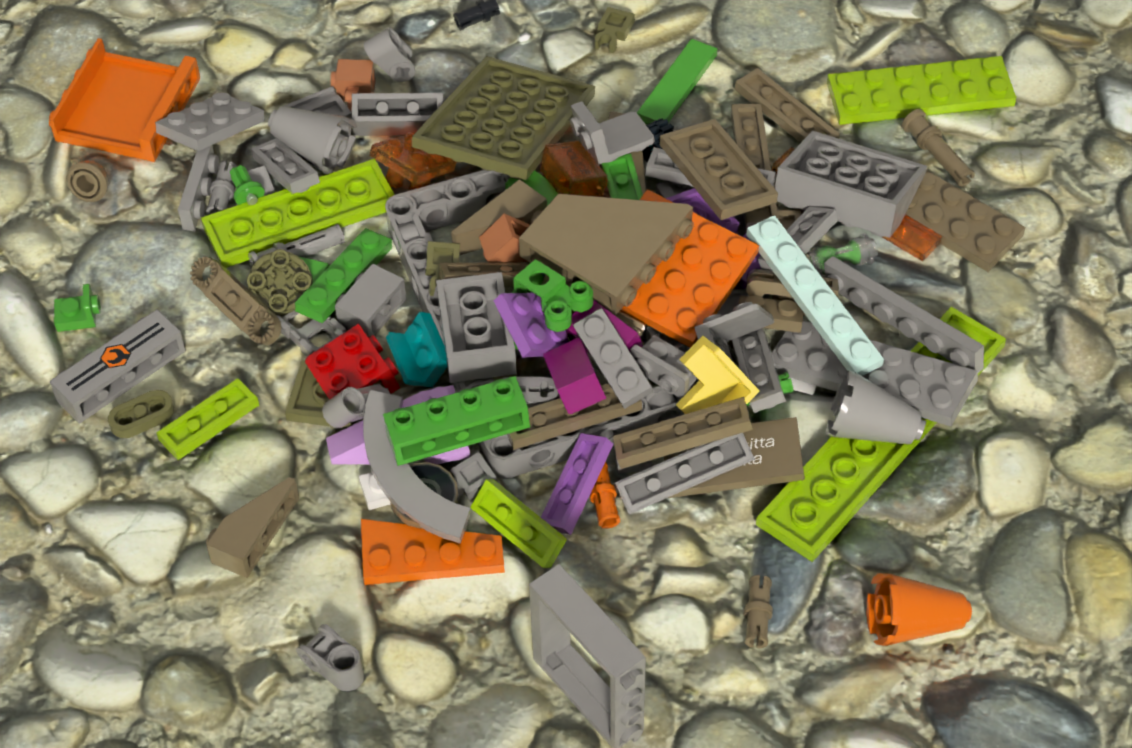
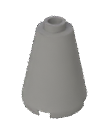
(315, 136)
(872, 413)

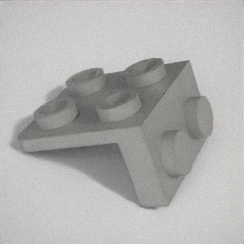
(612, 137)
(743, 320)

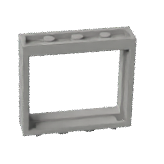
(565, 608)

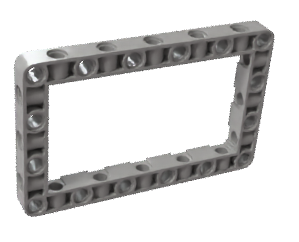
(455, 201)

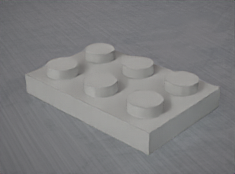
(209, 121)

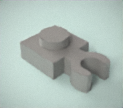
(471, 475)

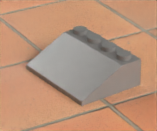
(859, 182)

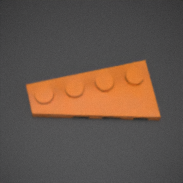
(410, 554)

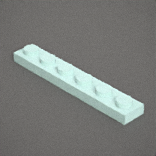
(814, 297)

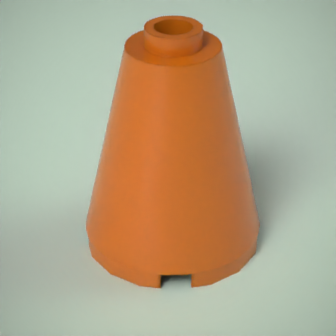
(913, 610)

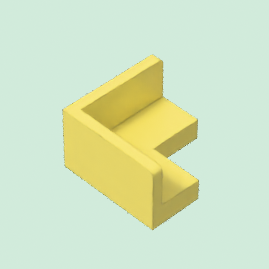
(717, 376)

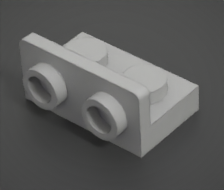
(662, 365)

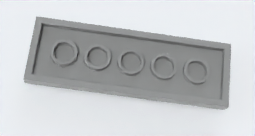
(921, 381)

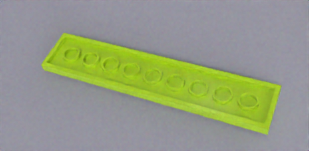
(851, 470)

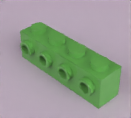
(456, 420)

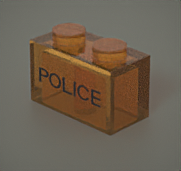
(573, 170)

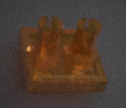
(409, 163)

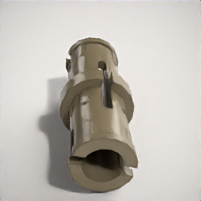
(758, 611)

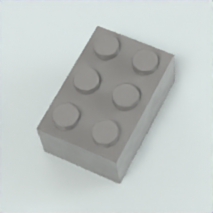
(473, 329)

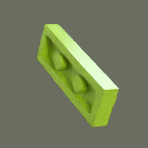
(207, 419)
(518, 523)

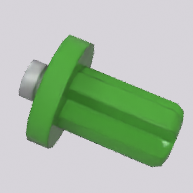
(246, 189)

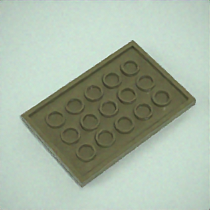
(502, 117)

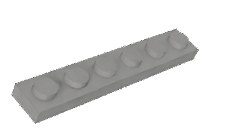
(906, 316)

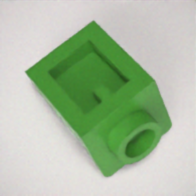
(77, 311)

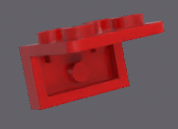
(352, 362)

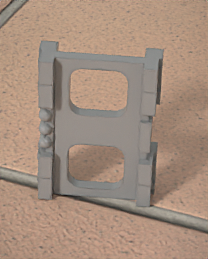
(301, 336)

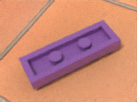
(576, 482)

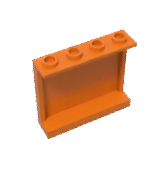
(119, 100)

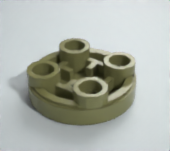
(279, 280)

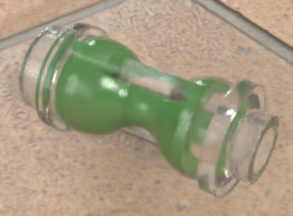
(858, 251)

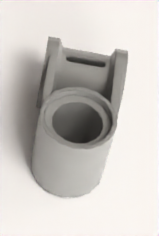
(391, 55)
(328, 655)

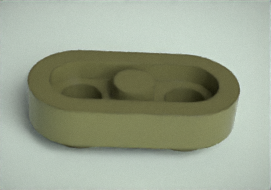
(140, 413)

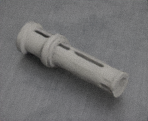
(307, 245)

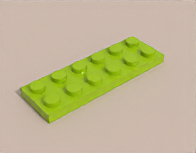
(929, 87)
(286, 217)

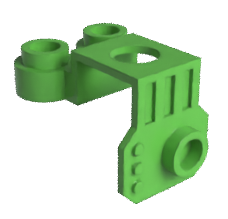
(555, 295)

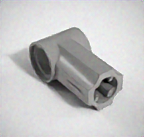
(348, 405)

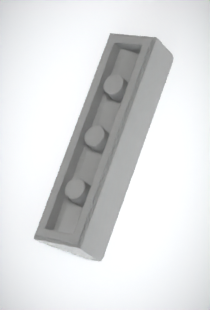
(683, 472)

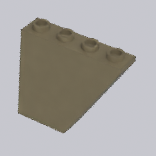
(606, 242)

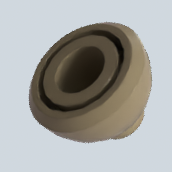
(87, 181)

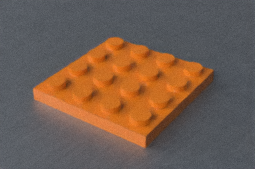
(693, 279)

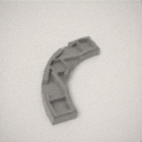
(401, 483)

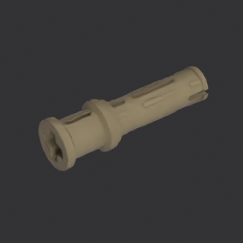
(930, 139)

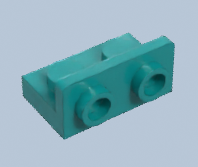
(419, 352)

